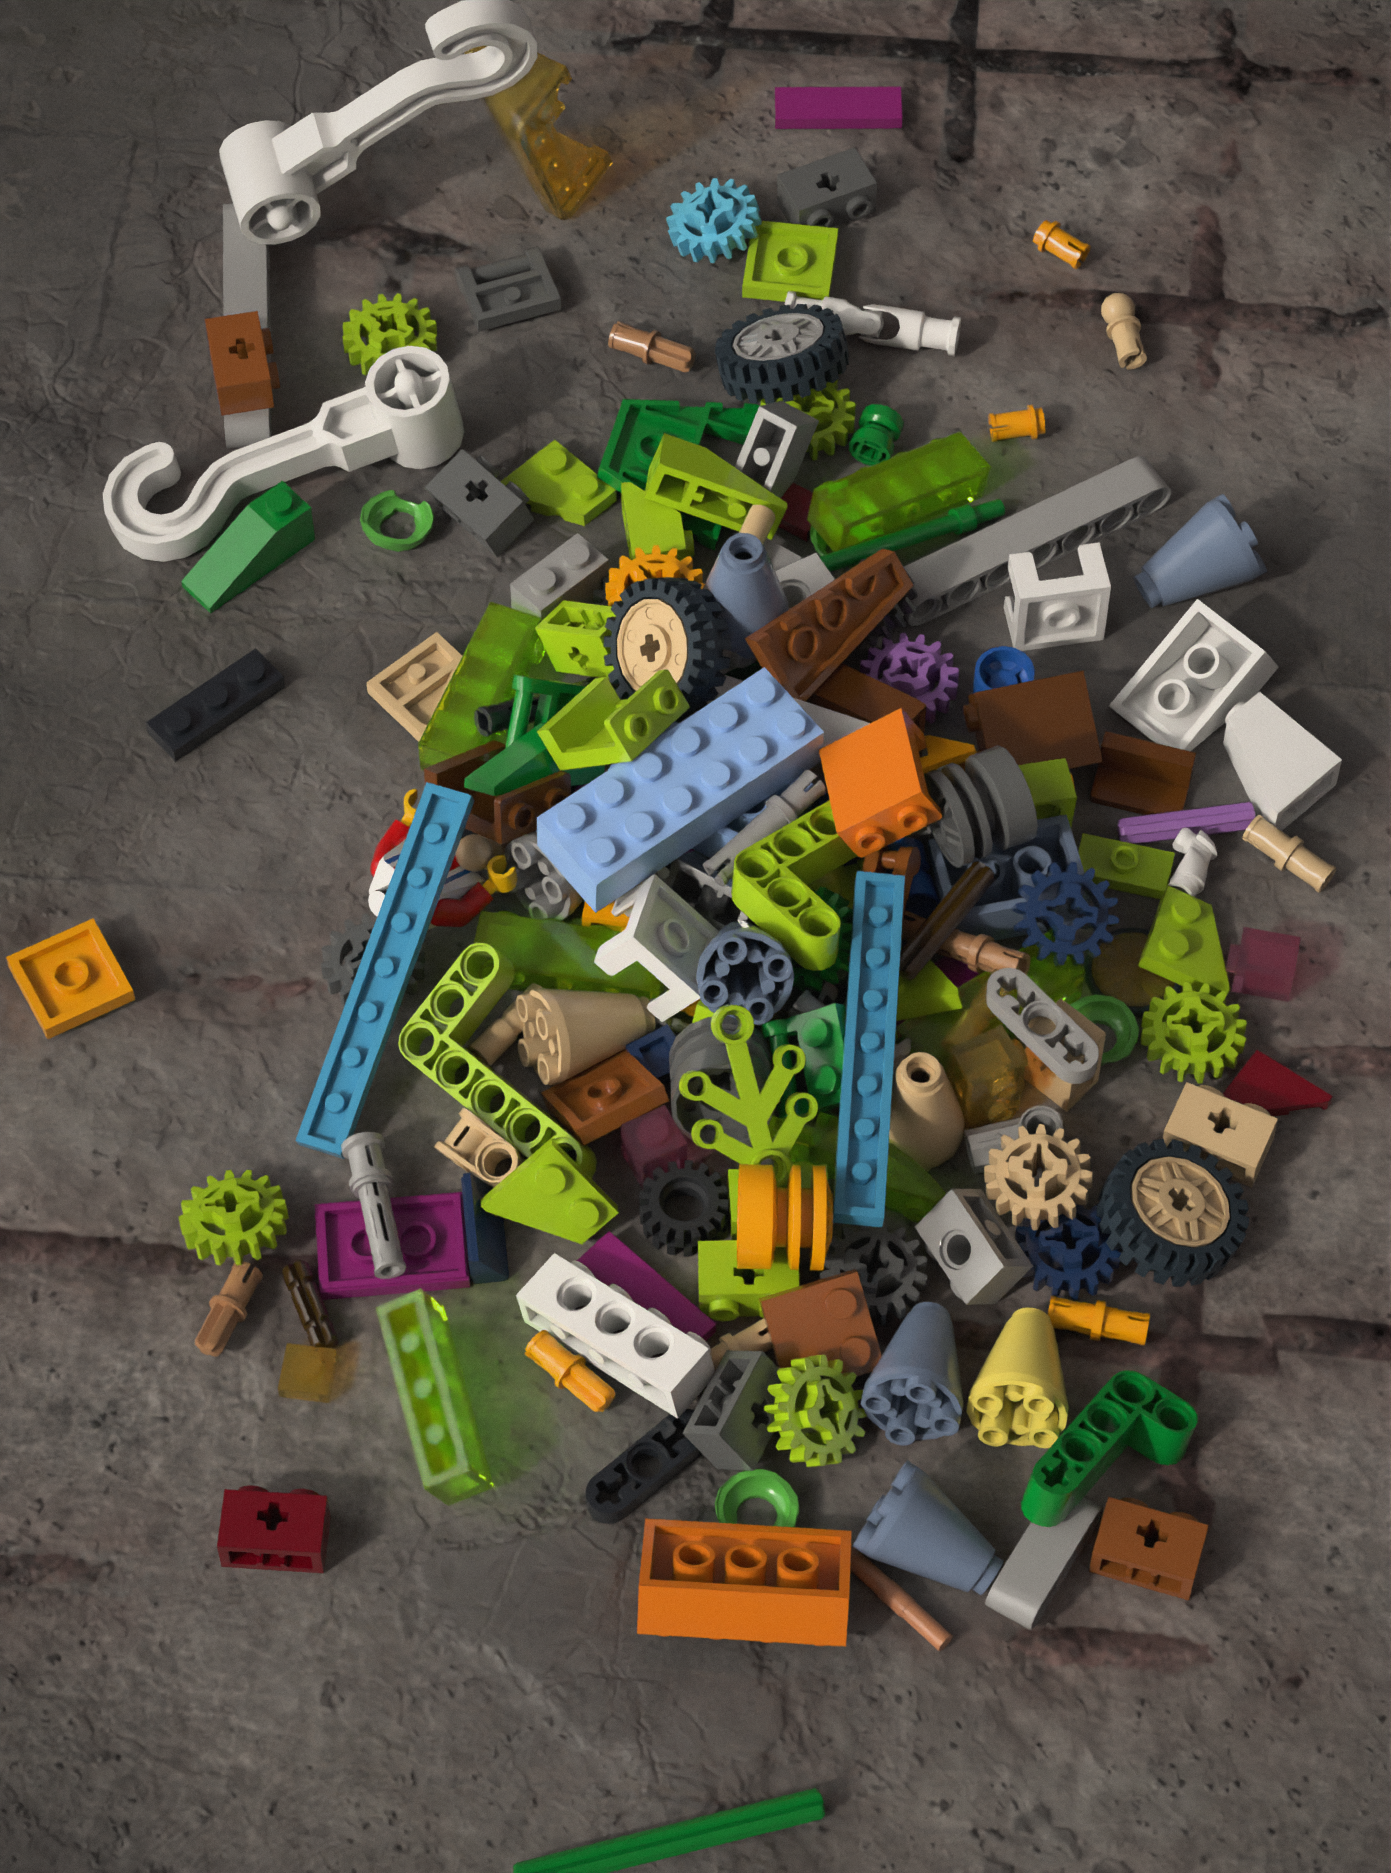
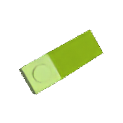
(706, 485)

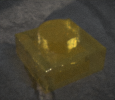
(307, 1373)

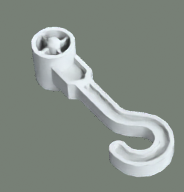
(282, 167)
(400, 414)

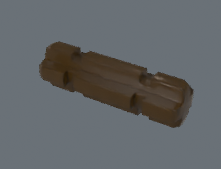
(309, 1305)

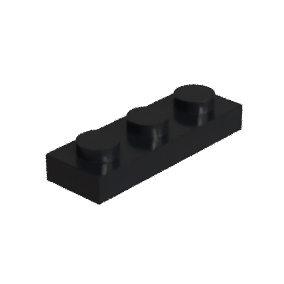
(215, 704)

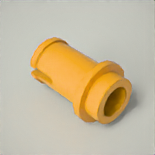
(1061, 244)
(1019, 424)

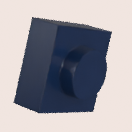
(653, 1052)

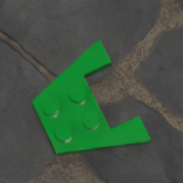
(640, 431)

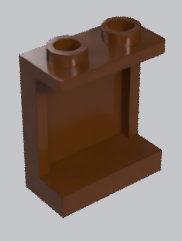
(1037, 720)
(505, 815)

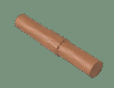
(899, 1600)

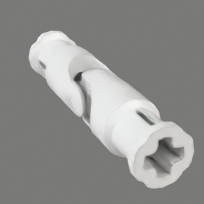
(914, 332)

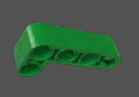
(1123, 1414)

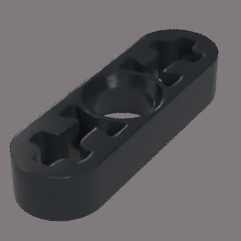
(610, 1479)

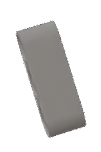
(1041, 1565)

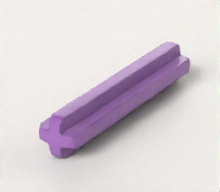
(1168, 824)

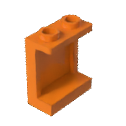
(878, 783)

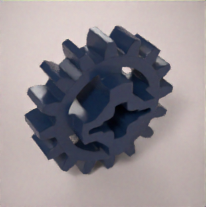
(1063, 935)
(1063, 1267)

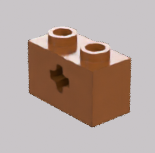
(240, 362)
(1166, 1567)

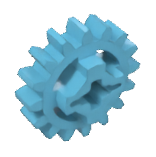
(713, 220)

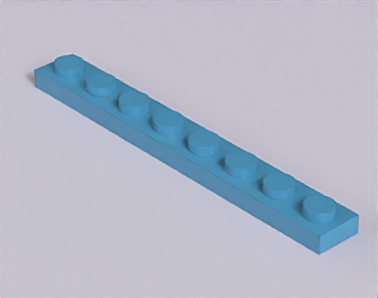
(385, 969)
(868, 1050)

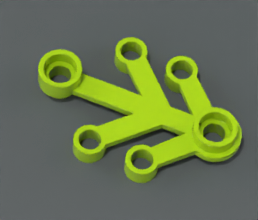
(752, 1107)

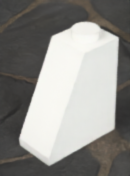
(1277, 760)

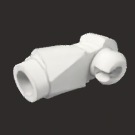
(1192, 870)

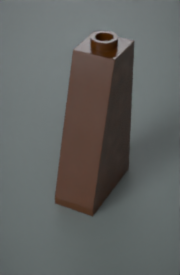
(865, 697)

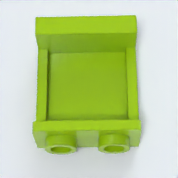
(605, 730)

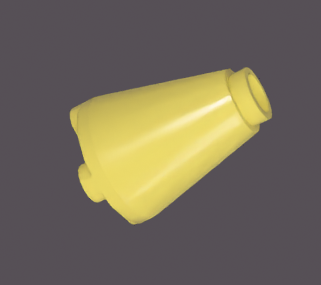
(1021, 1385)

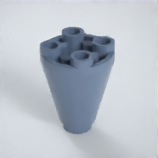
(1201, 557)
(745, 589)
(745, 970)
(917, 1379)
(927, 1535)

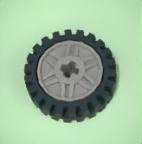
(782, 353)

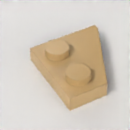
(416, 683)

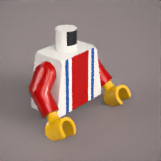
(464, 891)

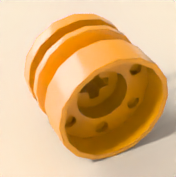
(782, 1217)

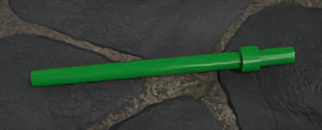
(959, 521)

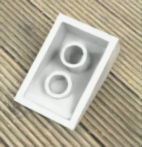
(1193, 680)

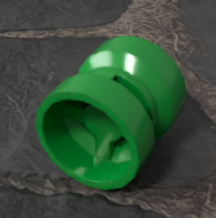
(877, 432)

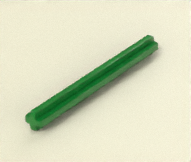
(682, 1836)

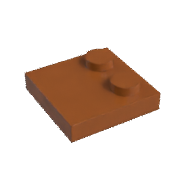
(604, 1097)
(823, 1319)

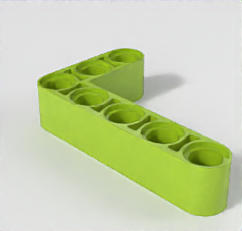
(774, 892)
(482, 1081)

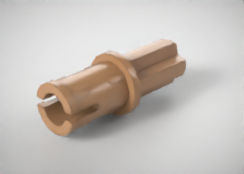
(651, 347)
(227, 1309)

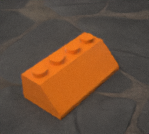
(744, 1582)

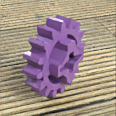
(914, 670)

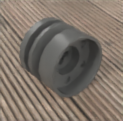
(981, 806)
(701, 1051)

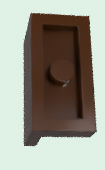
(1142, 775)

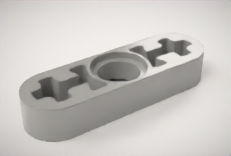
(1046, 1046)

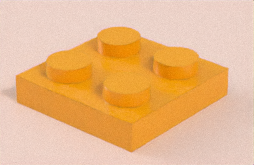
(70, 978)

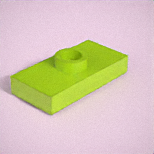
(1127, 865)

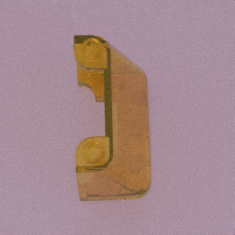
(553, 164)

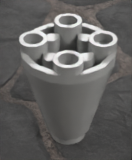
(539, 882)

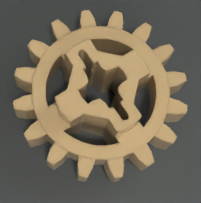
(1015, 1167)

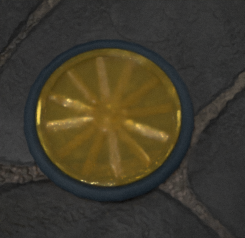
(1118, 973)

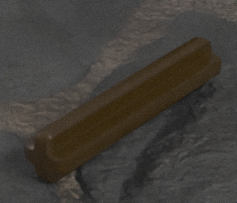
(944, 919)

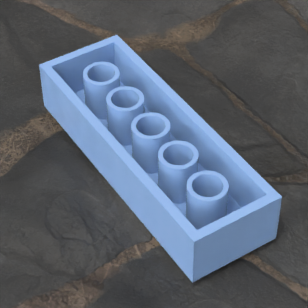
(679, 789)

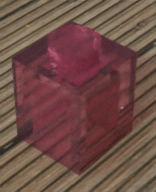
(1263, 963)
(651, 1143)

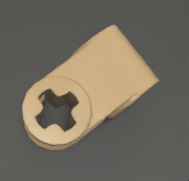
(478, 1148)

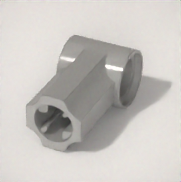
(988, 1137)

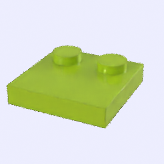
(790, 259)

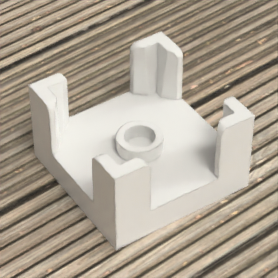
(1057, 609)
(664, 938)

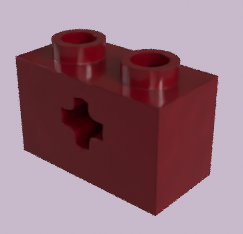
(294, 1546)

